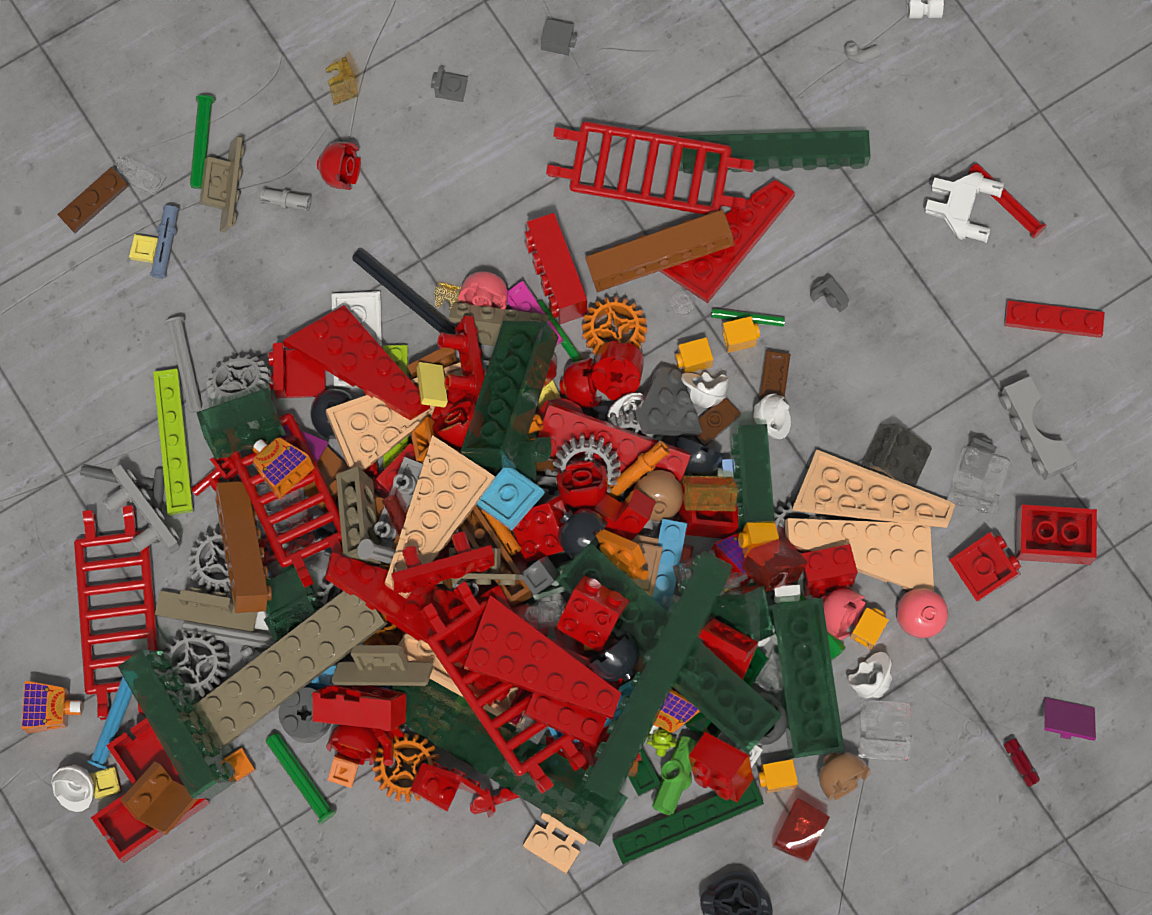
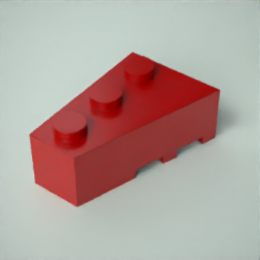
(359, 706)

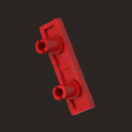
(470, 358)
(434, 572)

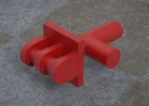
(212, 478)
(386, 739)
(487, 804)

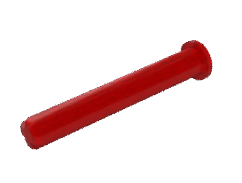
(1017, 210)

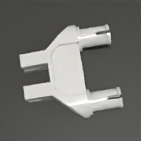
(960, 204)

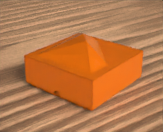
(240, 764)
(343, 771)

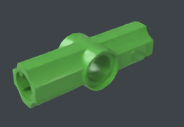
(675, 777)

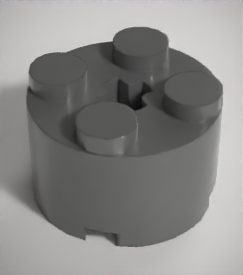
(298, 729)

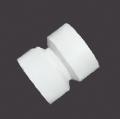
(930, 8)

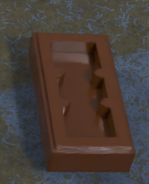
(775, 374)
(716, 421)

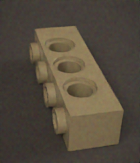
(356, 511)

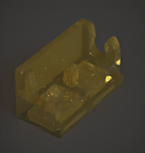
(344, 85)
(709, 493)

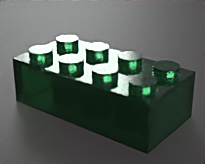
(753, 474)

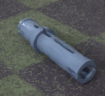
(169, 215)

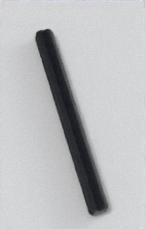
(402, 292)

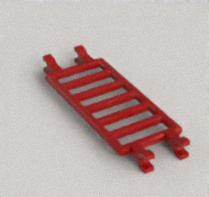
(655, 139)
(267, 521)
(85, 615)
(530, 765)

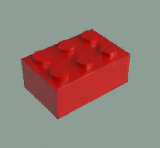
(1056, 534)

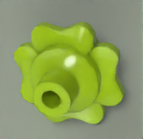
(661, 741)

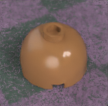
(663, 489)
(841, 774)

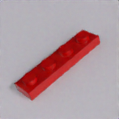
(1054, 319)

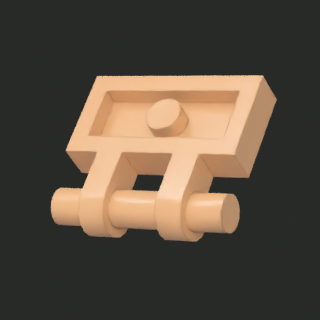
(551, 848)

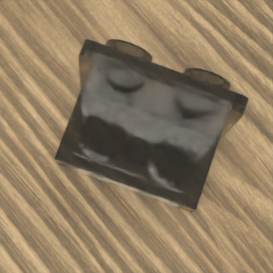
(897, 454)

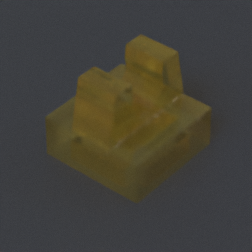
(446, 292)

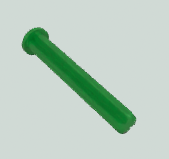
(200, 139)
(300, 778)

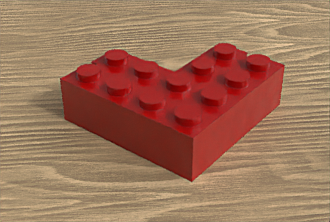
(134, 759)

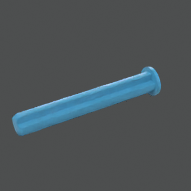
(111, 725)

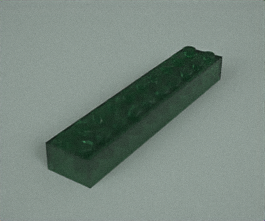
(658, 676)
(704, 678)
(452, 725)

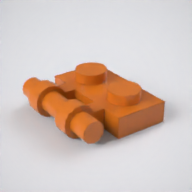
(623, 553)

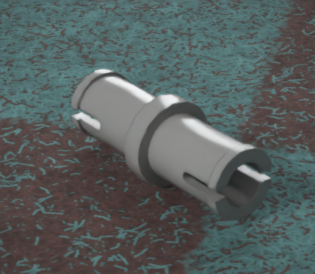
(285, 199)

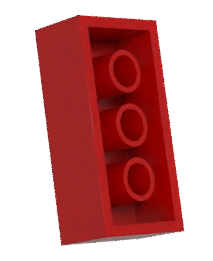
(556, 269)

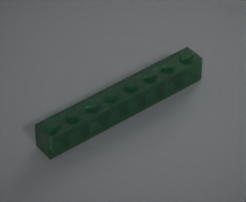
(786, 150)

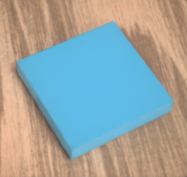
(510, 497)

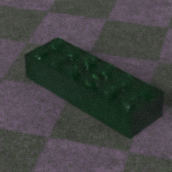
(510, 394)
(806, 678)
(177, 723)

